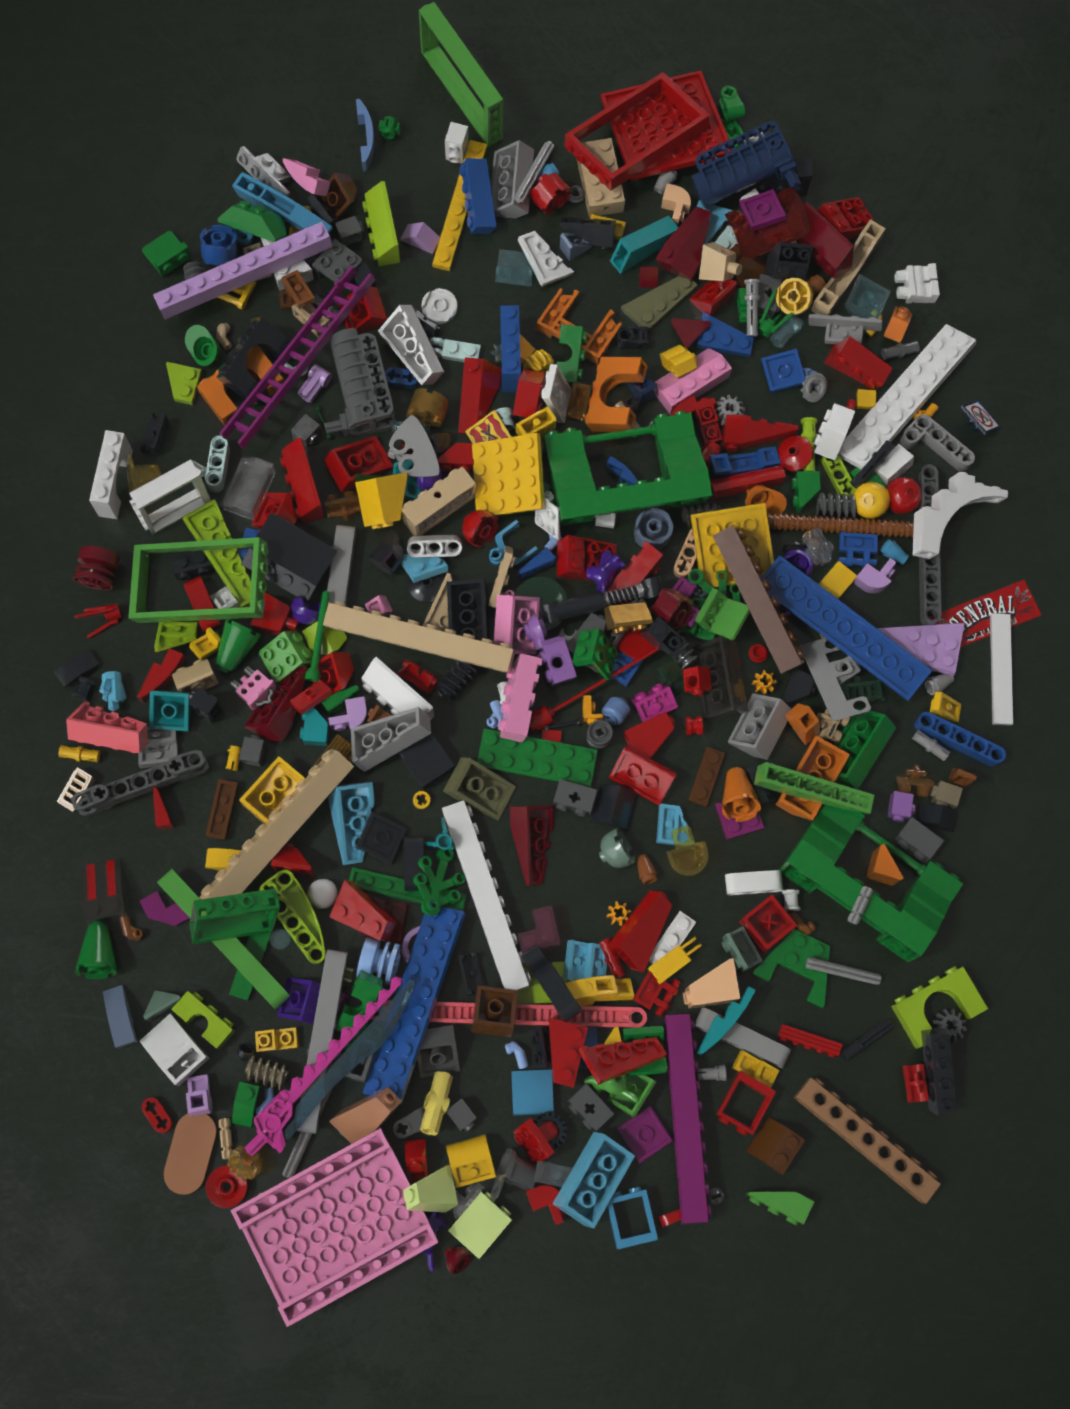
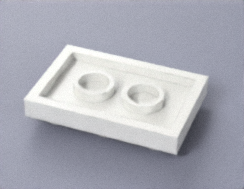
(557, 393)

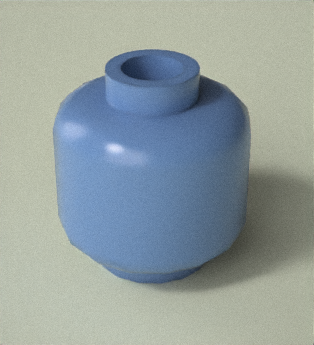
(615, 710)

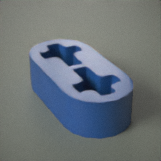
(401, 378)

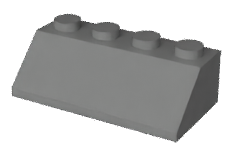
(508, 173)

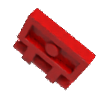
(650, 989)

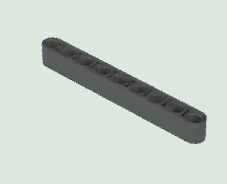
(926, 571)

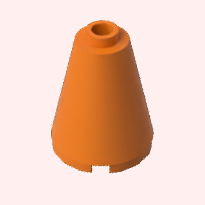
(739, 796)

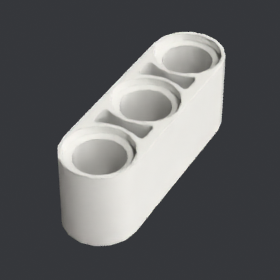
(427, 551)
(754, 882)

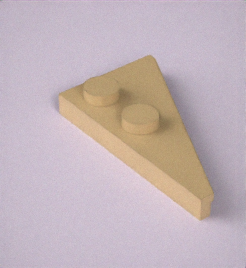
(439, 610)

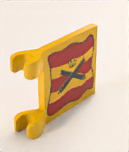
(488, 429)

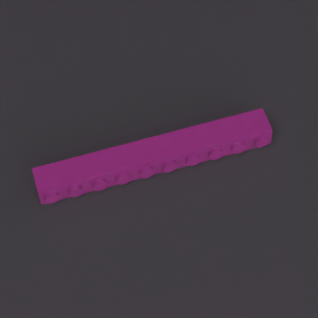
(686, 1119)

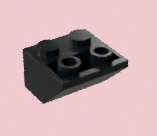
(789, 261)

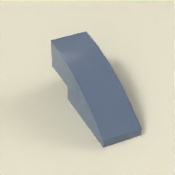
(119, 1017)

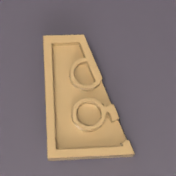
(502, 577)

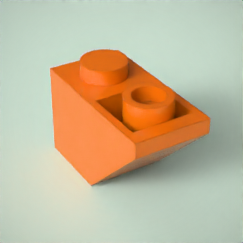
(898, 324)
(803, 722)

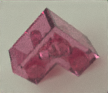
(545, 931)

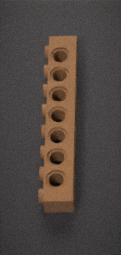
(922, 1191)

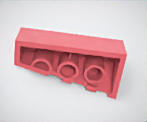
(106, 729)

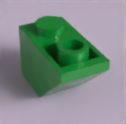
(806, 488)

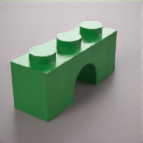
(575, 338)
(367, 990)

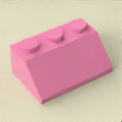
(510, 618)

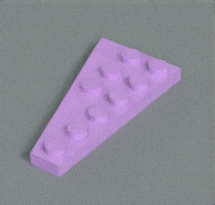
(931, 644)

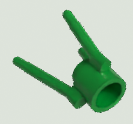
(769, 326)

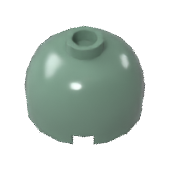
(616, 849)

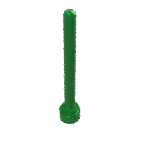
(313, 672)

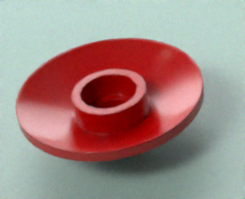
(800, 458)
(216, 1191)

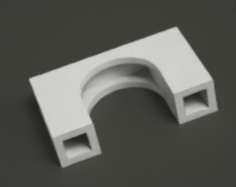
(112, 455)

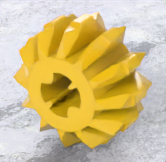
(539, 361)

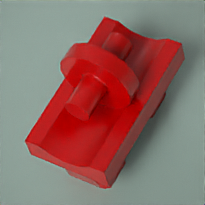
(915, 1083)

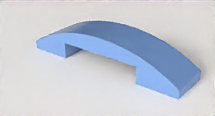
(364, 118)

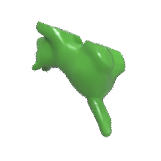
(614, 1086)

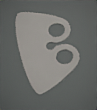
(415, 438)

